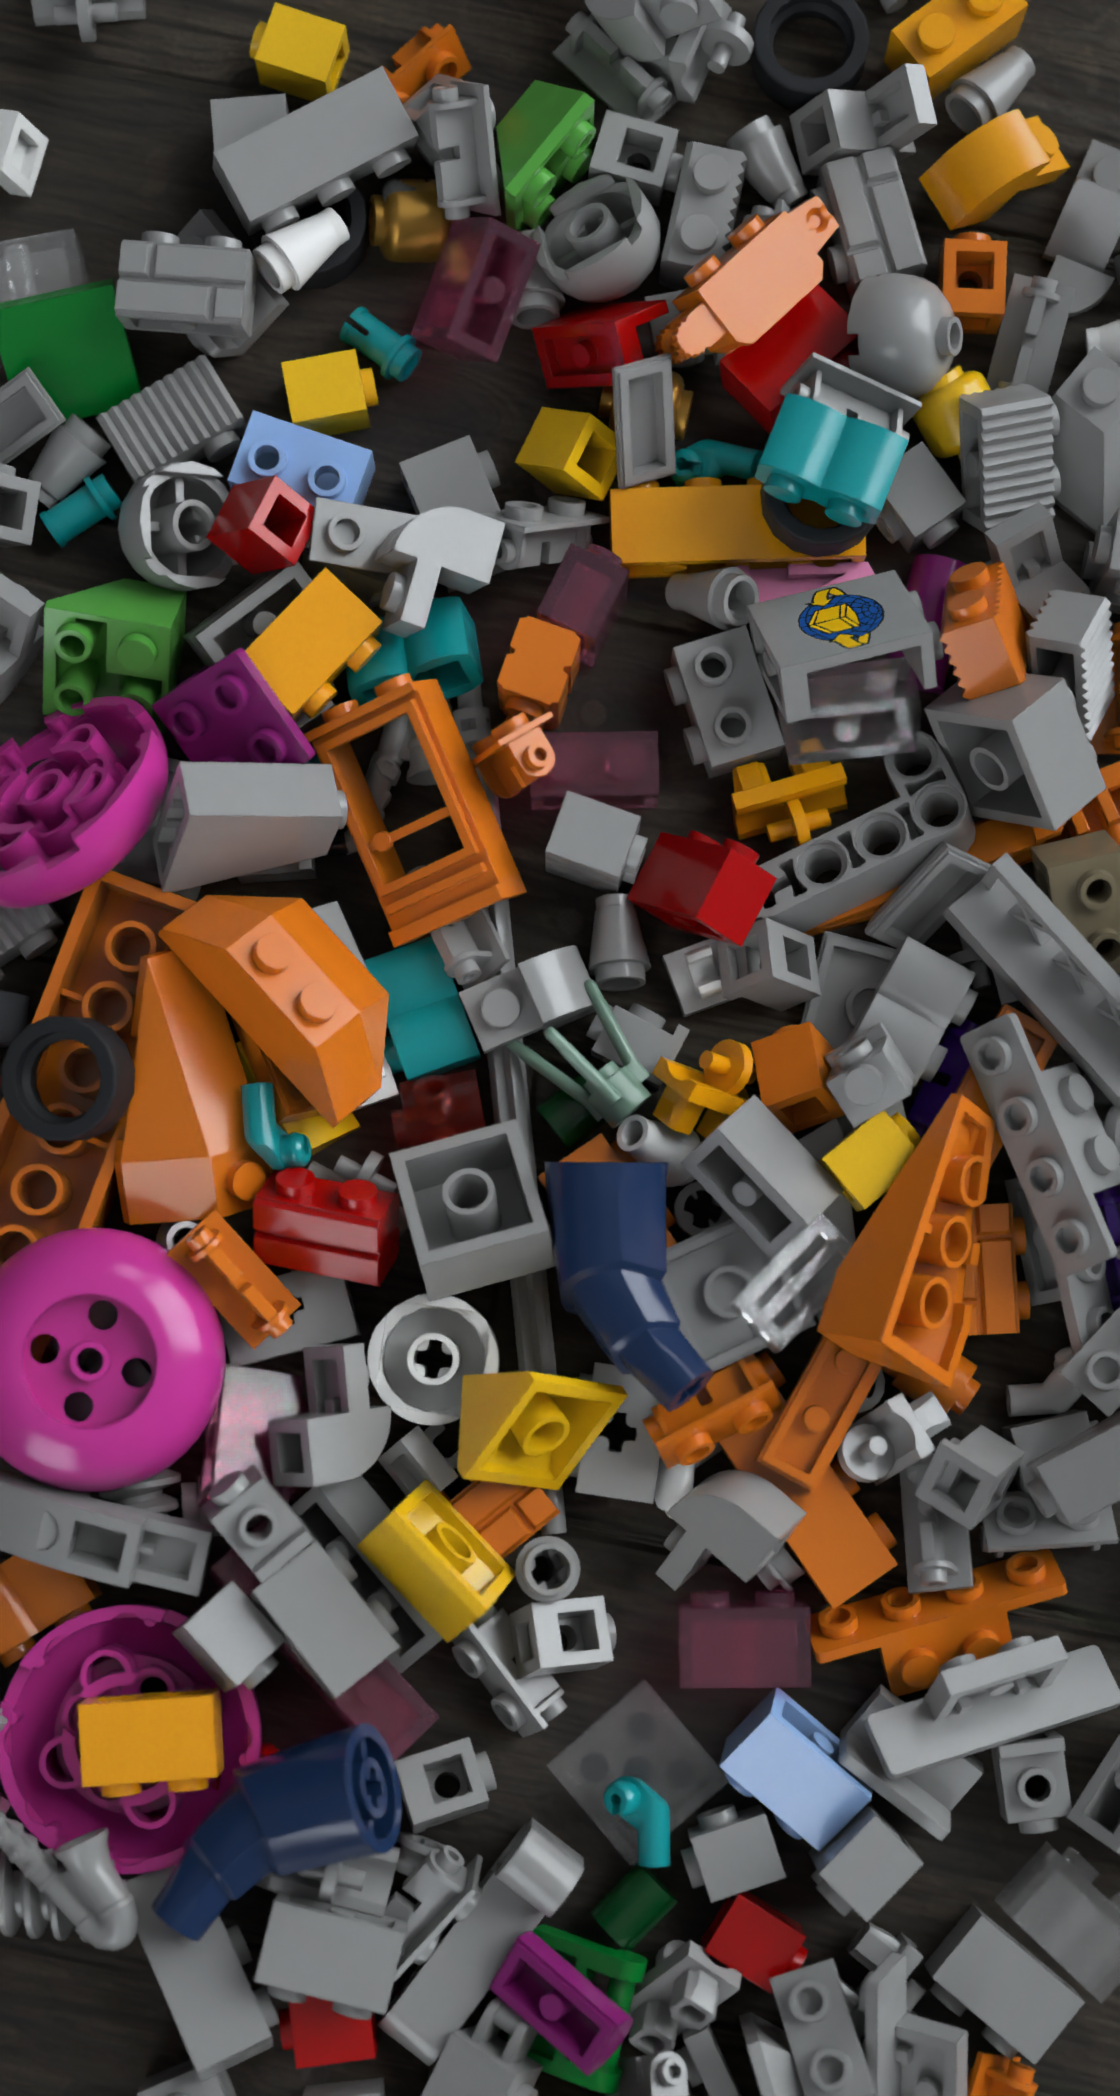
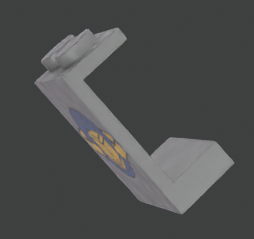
(838, 628)

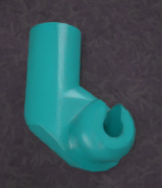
(715, 460)
(266, 1135)
(646, 1813)

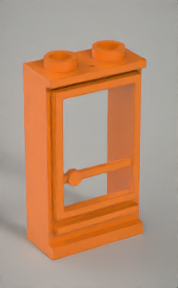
(455, 884)

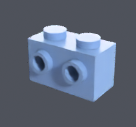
(303, 460)
(793, 1770)

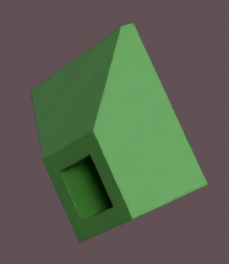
(540, 148)
(112, 643)

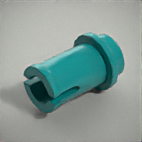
(382, 345)
(81, 509)

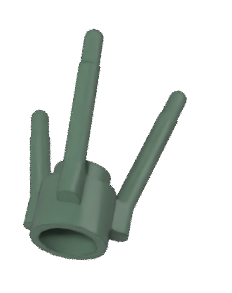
(610, 1091)

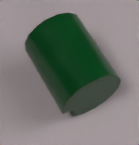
(568, 1117)
(633, 1906)

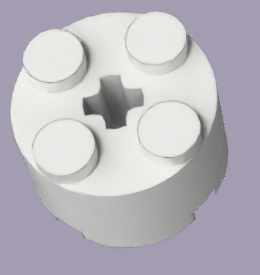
(411, 1329)

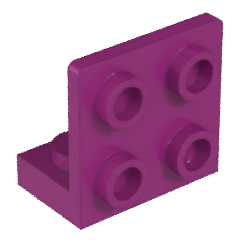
(232, 716)

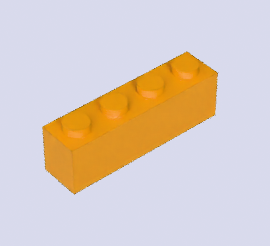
(706, 529)

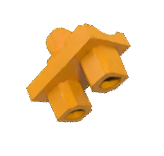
(788, 805)
(718, 1088)

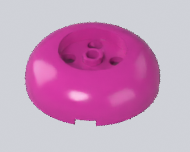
(80, 805)
(160, 1319)
(40, 1762)

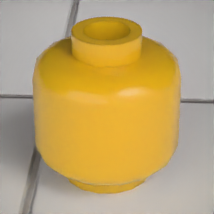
(940, 410)

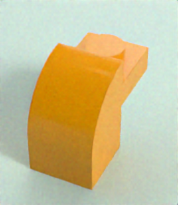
(991, 167)

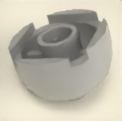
(600, 240)
(903, 332)
(167, 525)

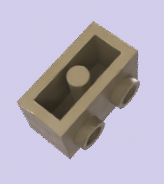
(1084, 884)

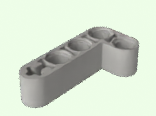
(851, 845)
(517, 1892)

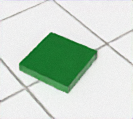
(71, 347)

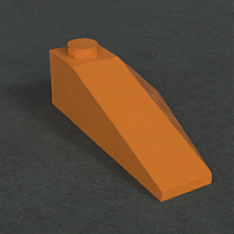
(186, 1114)
(906, 1272)

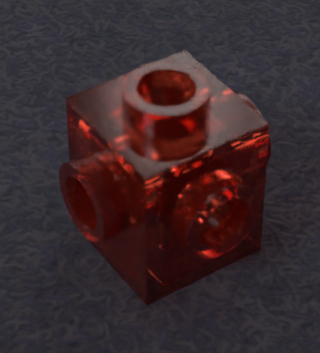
(437, 1108)

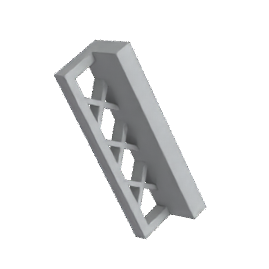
(1046, 967)

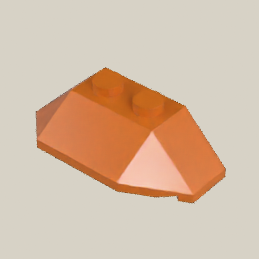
(290, 992)

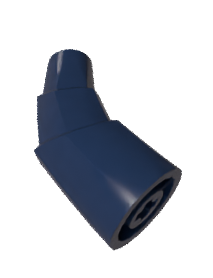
(612, 1270)
(285, 1816)

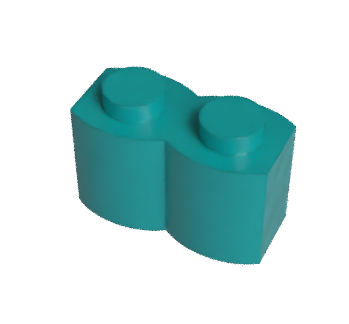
(830, 461)
(441, 651)
(424, 1012)

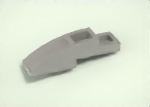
(101, 1537)

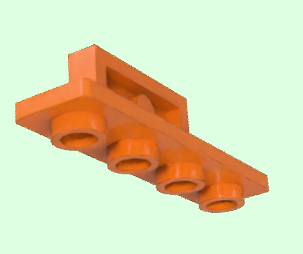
(931, 1628)

